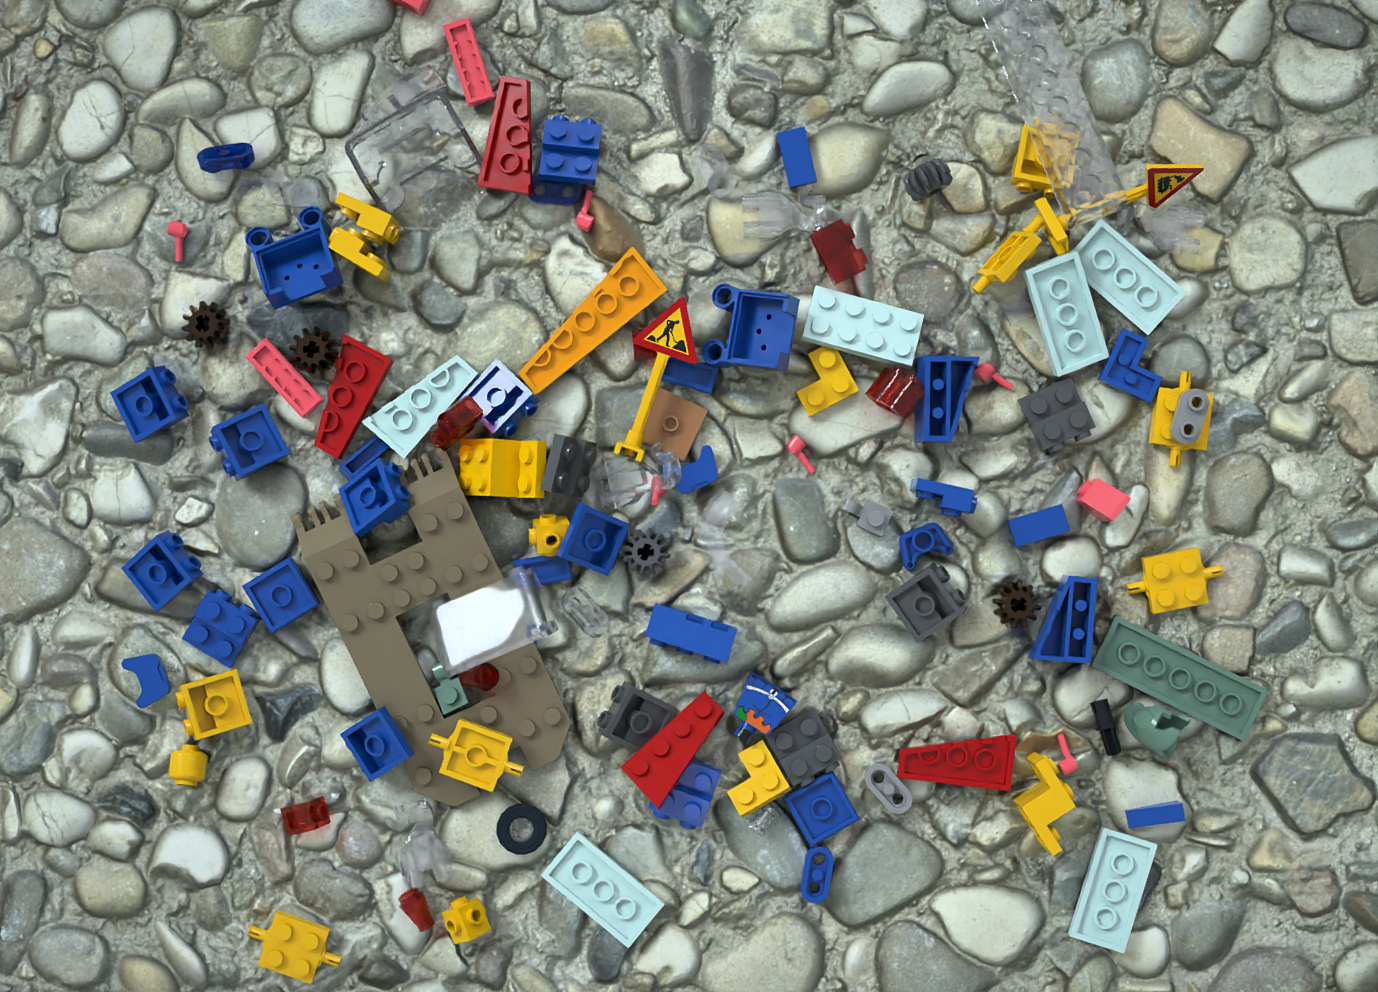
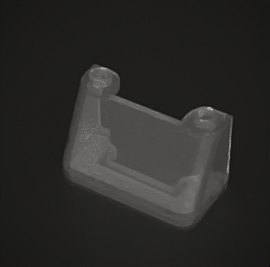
(409, 145)
(491, 621)

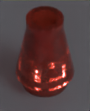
(480, 677)
(415, 906)

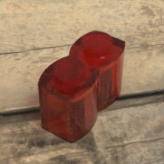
(838, 251)
(895, 391)
(455, 423)

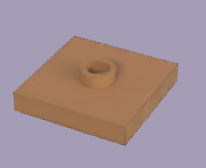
(673, 422)

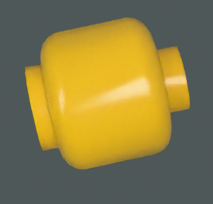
(188, 766)

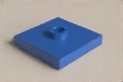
(281, 595)
(821, 808)

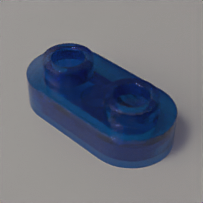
(226, 157)
(554, 192)

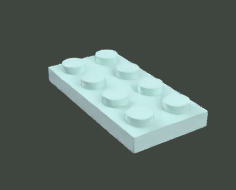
(1127, 277)
(1065, 313)
(862, 327)
(603, 889)
(1112, 889)

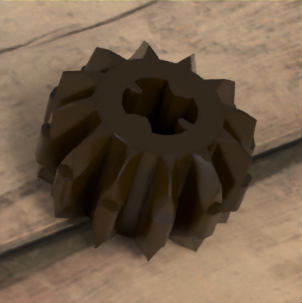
(196, 325)
(318, 359)
(1017, 593)

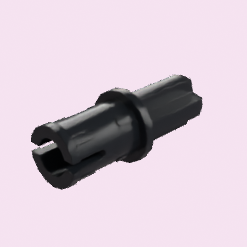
(1105, 725)

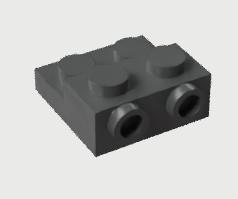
(1057, 415)
(569, 466)
(927, 601)
(634, 716)
(804, 747)

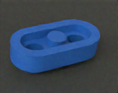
(816, 873)

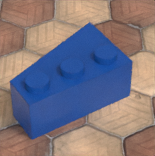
(945, 387)
(1069, 622)
(690, 633)

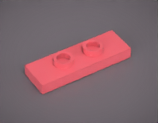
(469, 62)
(285, 378)

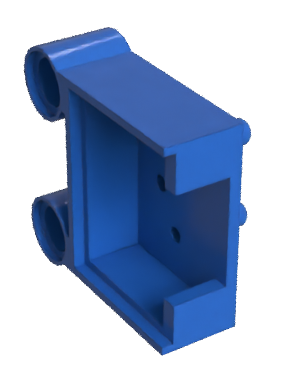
(298, 263)
(759, 329)

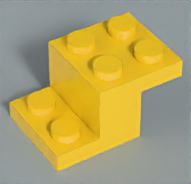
(502, 467)
(1045, 802)

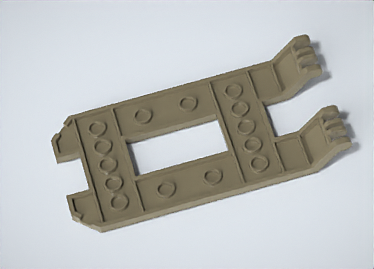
(370, 597)

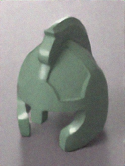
(1155, 727)

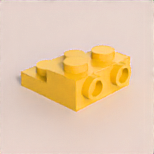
(1028, 169)
(376, 224)
(355, 249)
(213, 705)

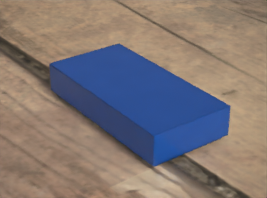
(796, 157)
(692, 376)
(1038, 525)
(547, 568)

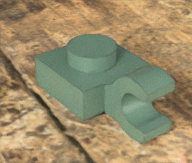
(451, 694)

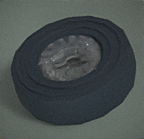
(509, 836)

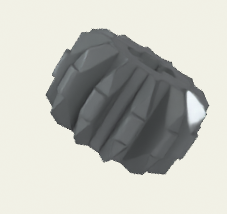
(927, 179)
(651, 559)

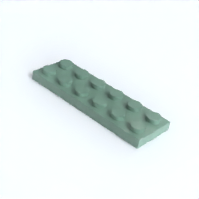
(1178, 678)

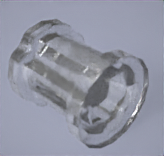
(762, 819)

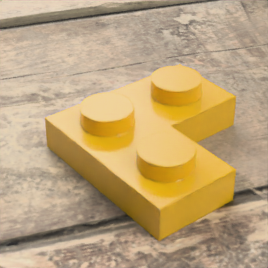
(833, 385)
(765, 782)

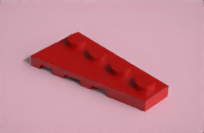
(666, 756)

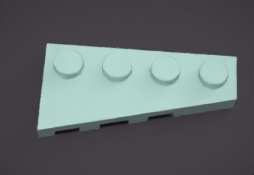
(409, 417)

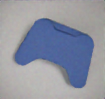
(699, 472)
(921, 541)
(151, 677)

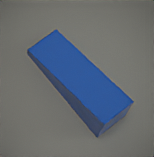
(363, 457)
(1155, 814)

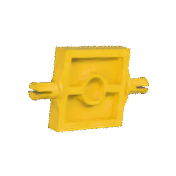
(1004, 262)
(1163, 411)
(1174, 580)
(476, 754)
(294, 946)

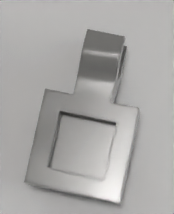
(870, 516)

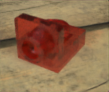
(305, 816)

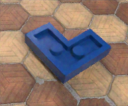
(1122, 369)

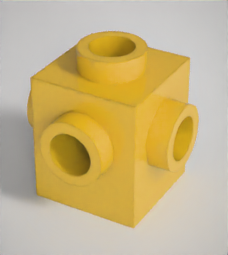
(548, 533)
(466, 919)

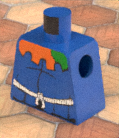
(760, 707)

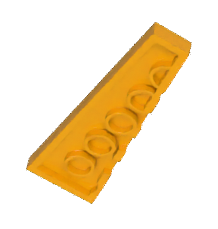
(609, 307)

